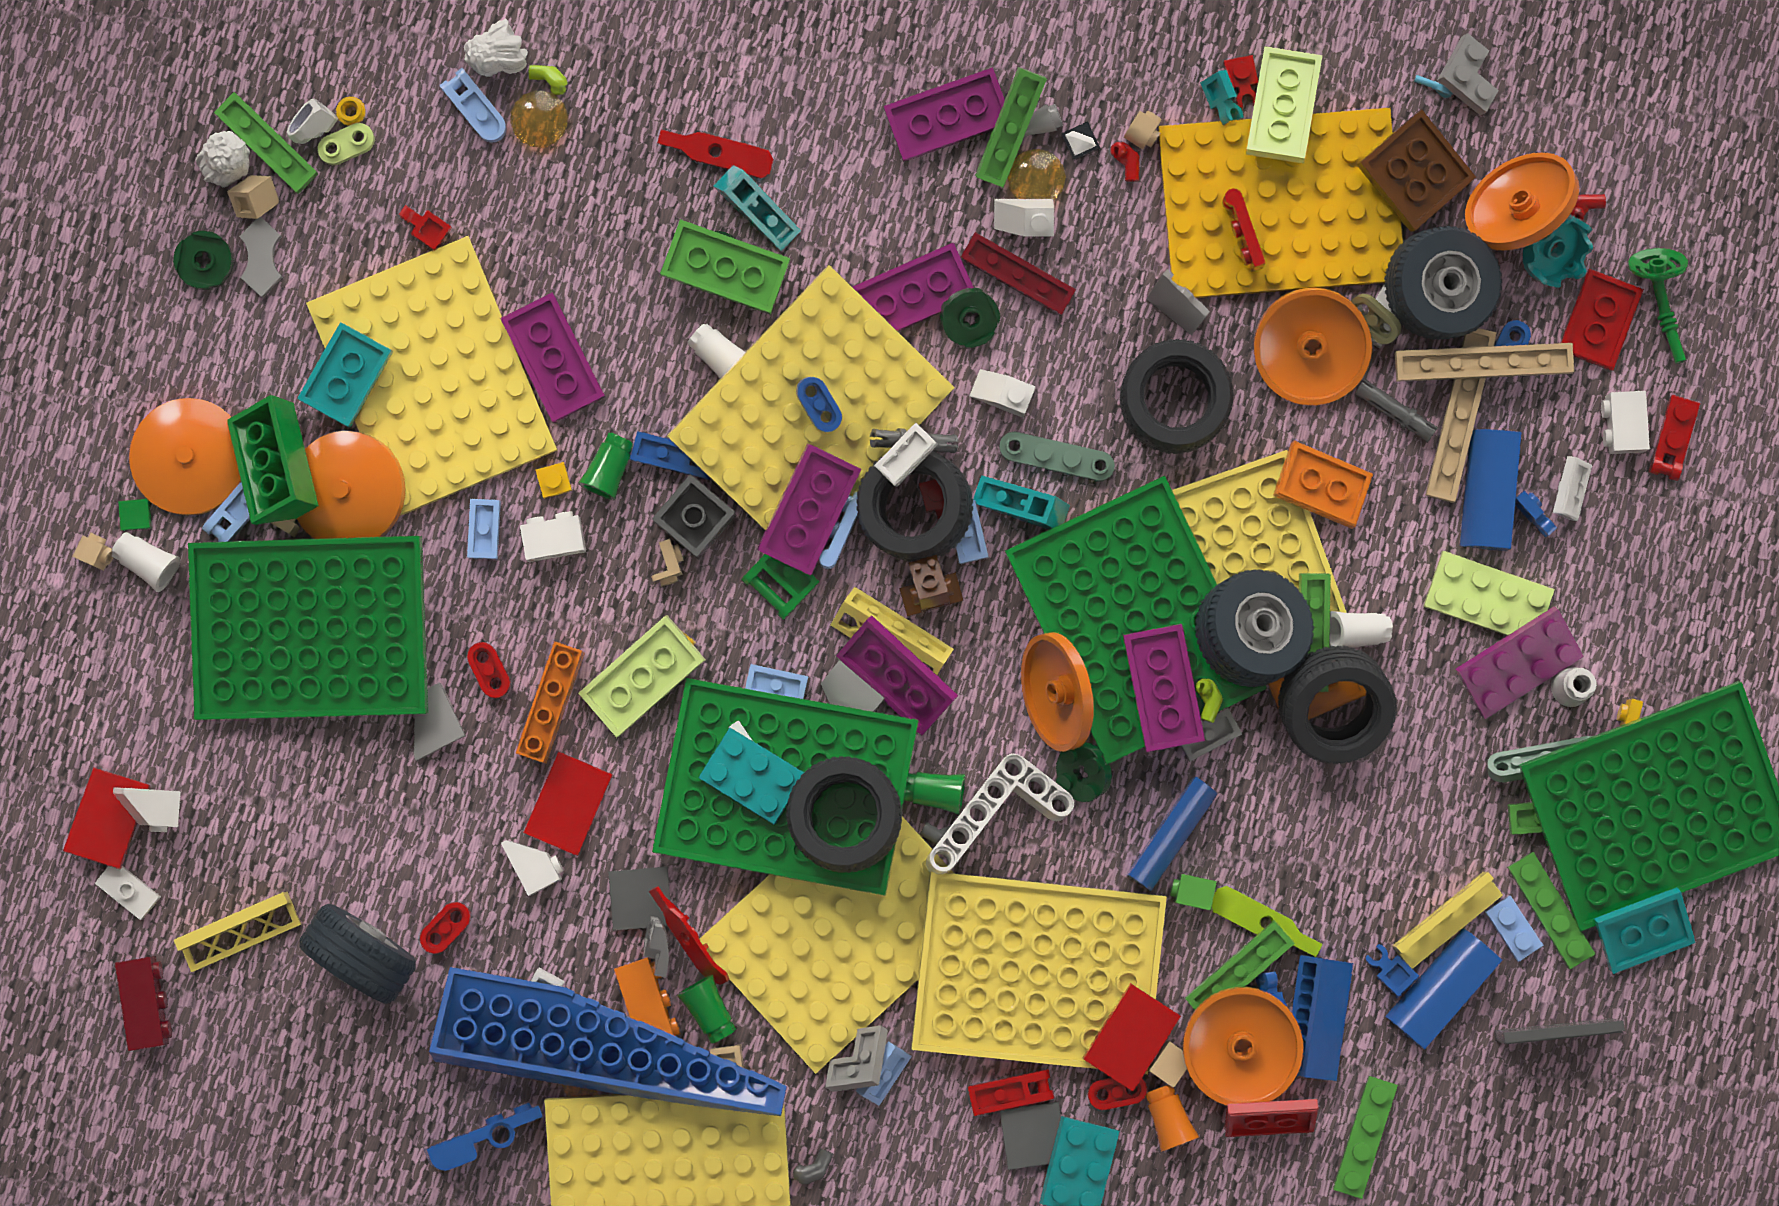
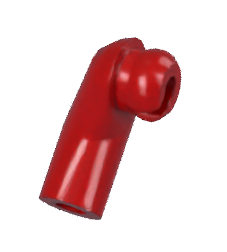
(1129, 158)
(1587, 202)

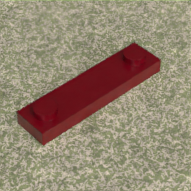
(1018, 274)

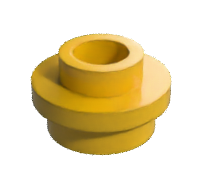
(348, 102)

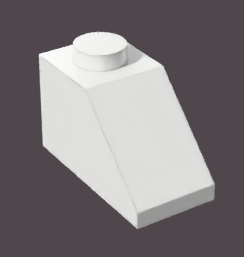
(1024, 216)
(1002, 392)
(151, 807)
(534, 867)

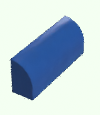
(1490, 489)
(1172, 833)
(1443, 988)
(1321, 1014)

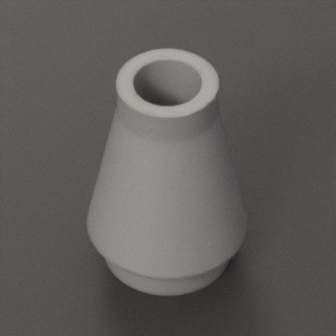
(1044, 120)

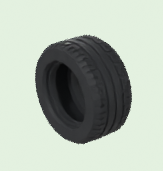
(1176, 354)
(936, 541)
(1362, 733)
(820, 778)

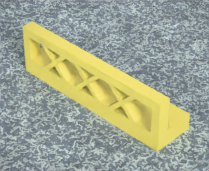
(918, 641)
(1447, 920)
(230, 922)

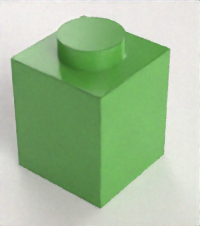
(1193, 891)

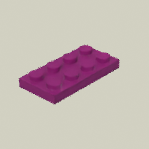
(945, 114)
(916, 288)
(552, 357)
(809, 509)
(1519, 662)
(896, 674)
(1163, 688)

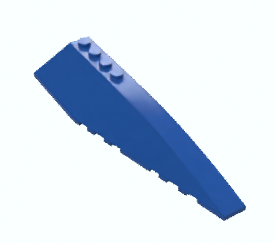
(578, 1042)

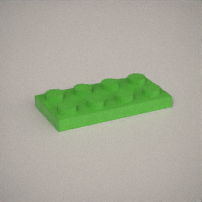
(725, 267)

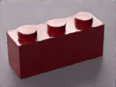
(143, 1003)

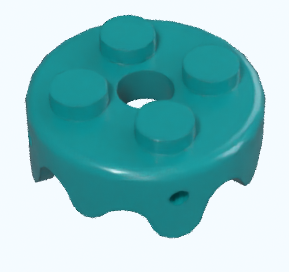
(1564, 260)

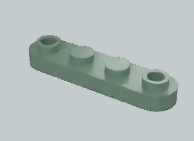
(1056, 456)
(1511, 759)

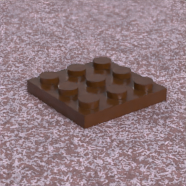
(1416, 170)

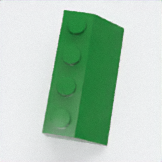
(272, 461)

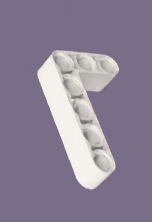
(989, 806)

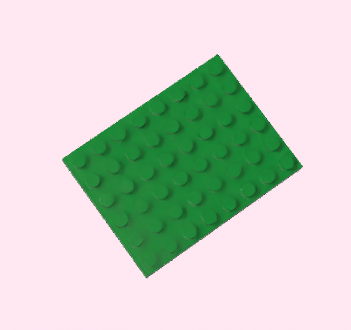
(1114, 576)
(308, 627)
(1657, 804)
(715, 829)

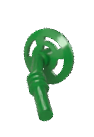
(1657, 274)

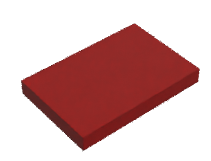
(1601, 318)
(568, 803)
(102, 823)
(1131, 1037)
(1271, 1118)

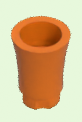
(1170, 1118)

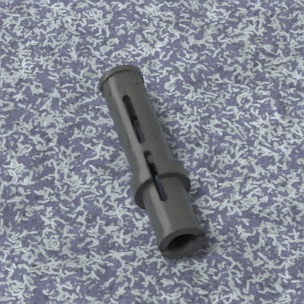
(1391, 407)
(889, 438)

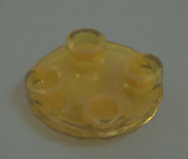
(539, 119)
(1036, 175)

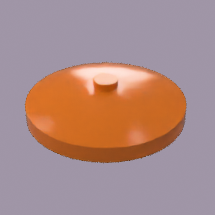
(1522, 201)
(1312, 346)
(184, 457)
(355, 486)
(1057, 691)
(1242, 1046)

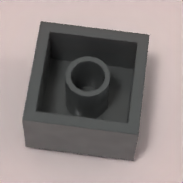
(694, 517)

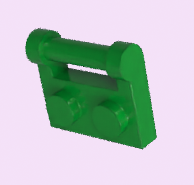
(791, 579)

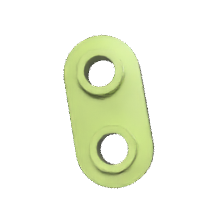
(345, 143)

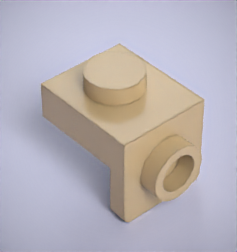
(672, 557)

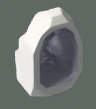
(311, 122)

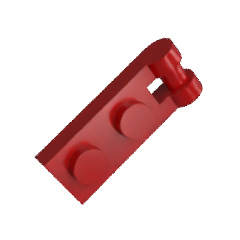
(1243, 228)
(1674, 436)
(1009, 1092)

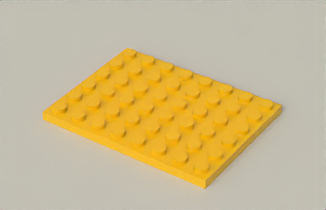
(1312, 219)

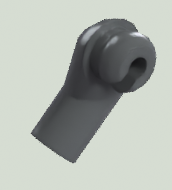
(934, 834)
(814, 1171)

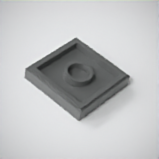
(631, 897)
(1030, 1134)

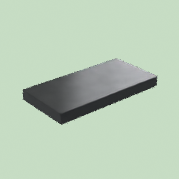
(1559, 1031)

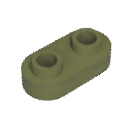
(1376, 318)

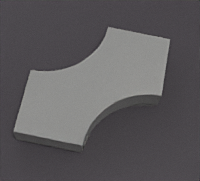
(261, 269)

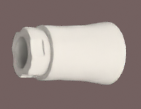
(715, 349)
(146, 560)
(1359, 629)
(1563, 688)

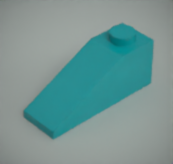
(757, 207)
(1021, 503)

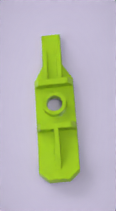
(1249, 913)

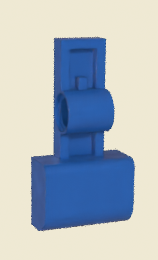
(461, 1148)

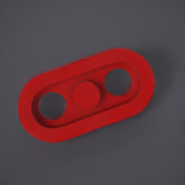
(489, 670)
(445, 927)
(1117, 1094)

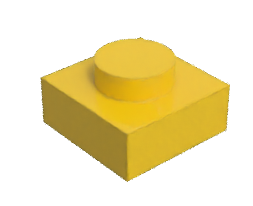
(553, 480)
(1629, 711)

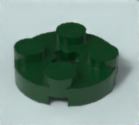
(194, 246)
(985, 322)
(1069, 774)

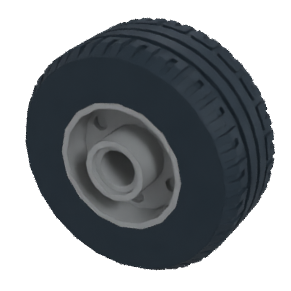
(1443, 283)
(1254, 628)
(357, 953)

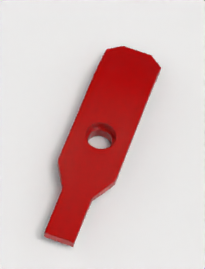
(697, 146)
(688, 938)

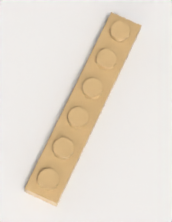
(1484, 362)
(1457, 427)

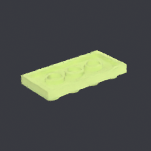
(1284, 105)
(1485, 595)
(642, 676)

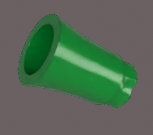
(607, 467)
(936, 790)
(708, 1009)

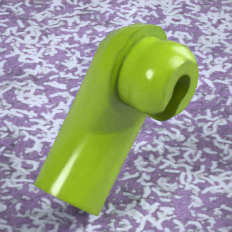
(551, 75)
(1212, 698)

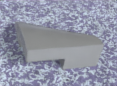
(1177, 303)
(849, 690)
(436, 727)
(657, 945)

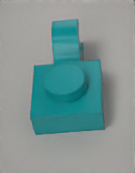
(1219, 95)

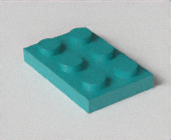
(345, 375)
(751, 775)
(1644, 930)
(1079, 1164)

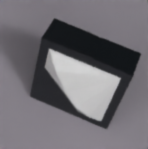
(1080, 141)

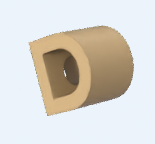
(1143, 129)
(93, 551)

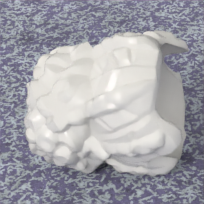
(496, 51)
(223, 159)

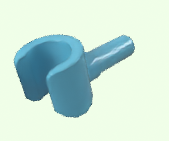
(1440, 89)

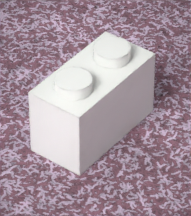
(1626, 422)
(552, 537)

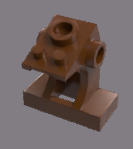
(930, 587)

